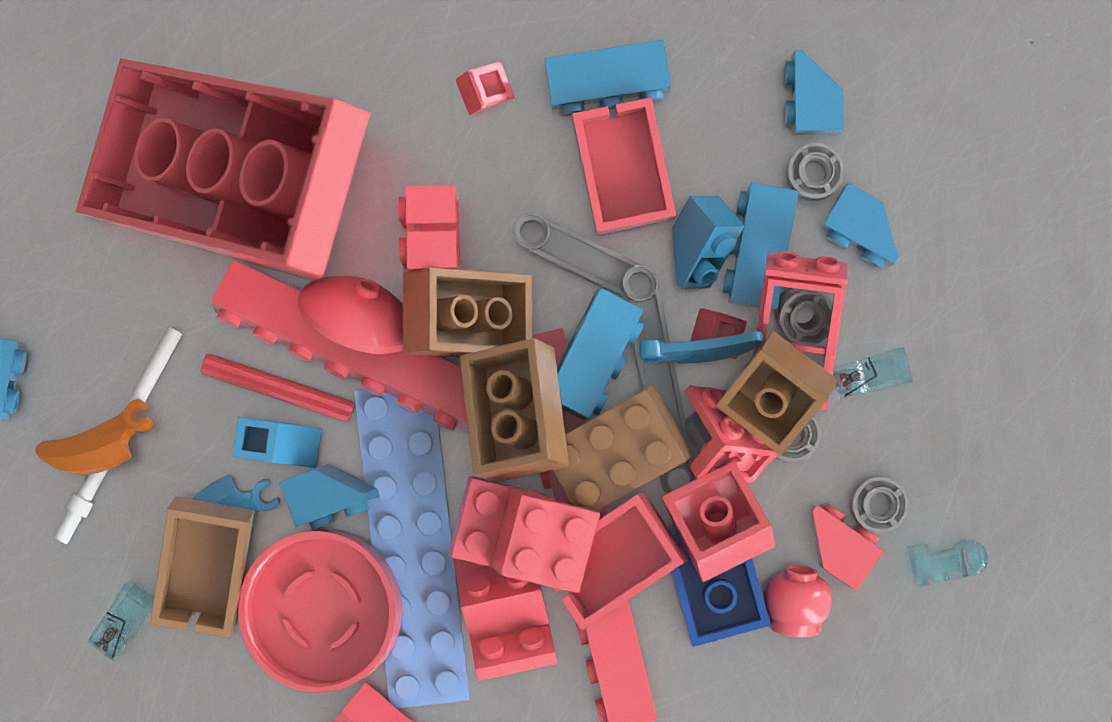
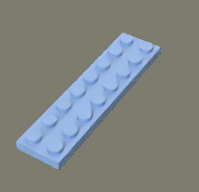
(414, 537)

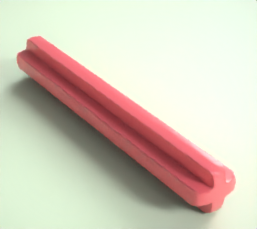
(277, 387)

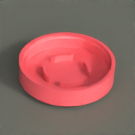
(319, 610)

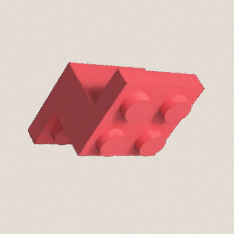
(523, 534)
(503, 621)

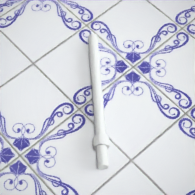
(80, 503)

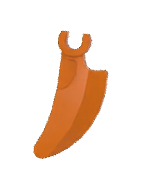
(98, 447)

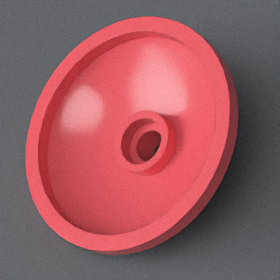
(354, 313)

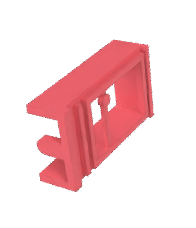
(818, 274)

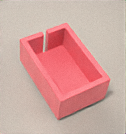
(624, 166)
(431, 227)
(625, 557)

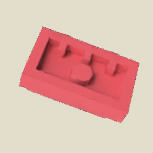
(729, 441)

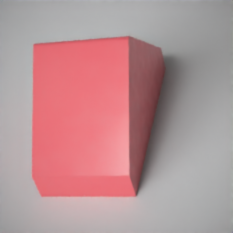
(224, 165)

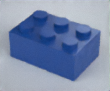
(720, 605)

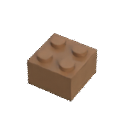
(777, 393)

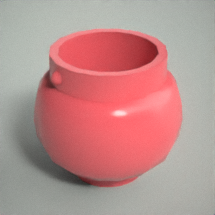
(797, 601)

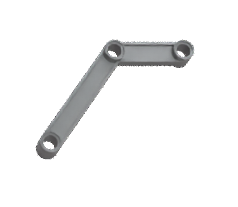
(613, 273)

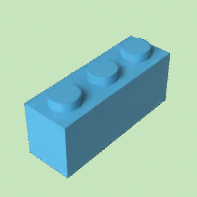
(607, 76)
(767, 229)
(596, 352)

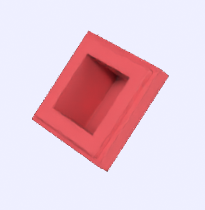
(484, 87)
(714, 324)

